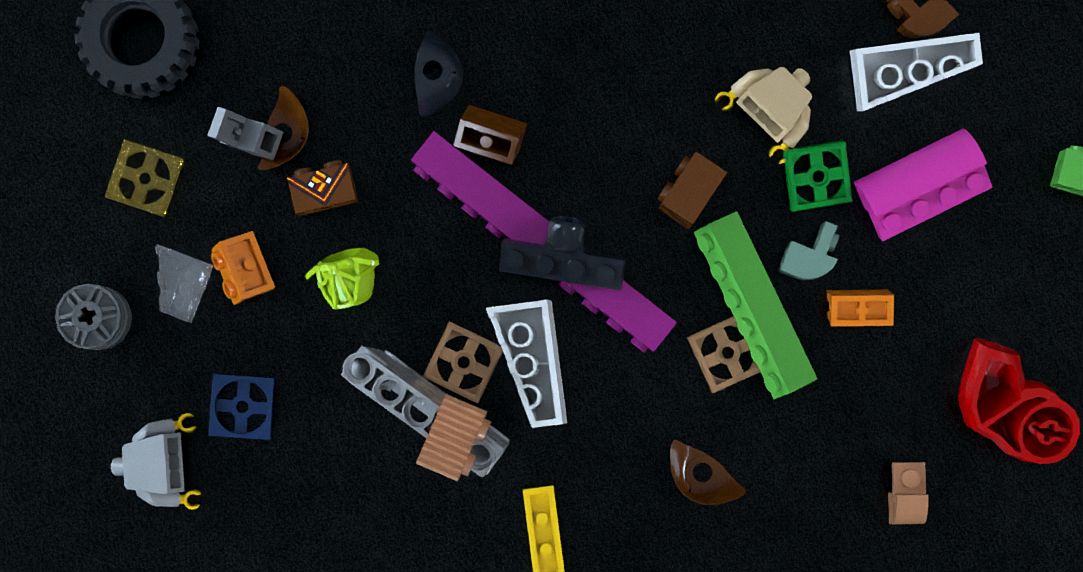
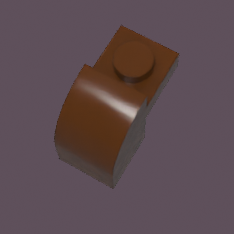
(923, 21)

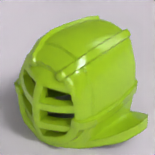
(346, 277)

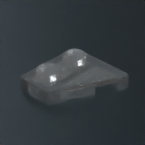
(181, 282)

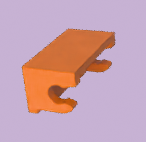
(860, 307)

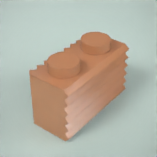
(453, 437)

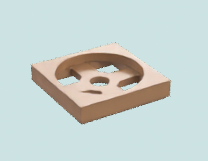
(722, 340)
(432, 373)

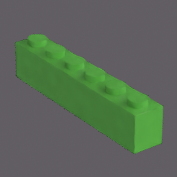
(755, 305)

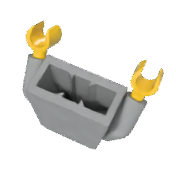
(155, 464)

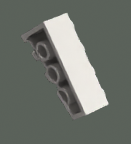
(900, 68)
(532, 355)

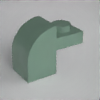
(810, 263)

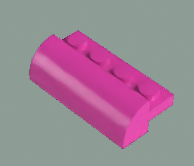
(924, 184)

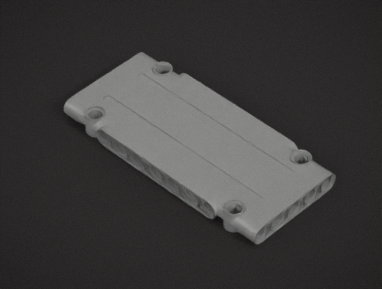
(378, 370)

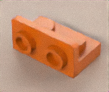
(242, 267)

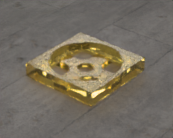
(152, 156)

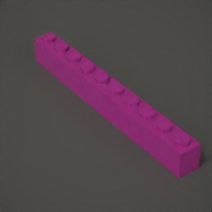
(518, 221)

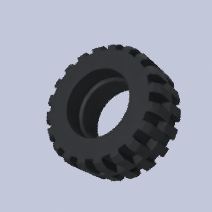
(142, 79)

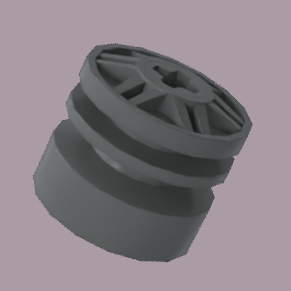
(108, 326)

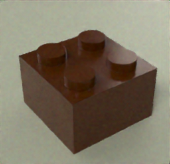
(692, 189)

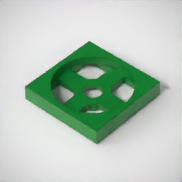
(842, 195)

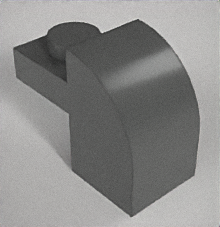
(245, 134)

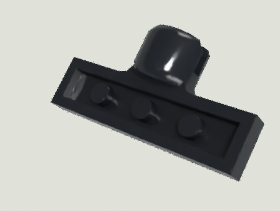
(563, 257)

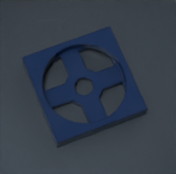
(241, 419)

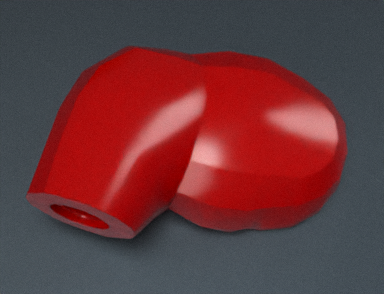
(1015, 412)

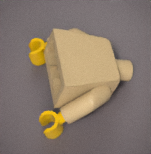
(775, 102)

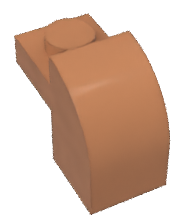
(908, 497)

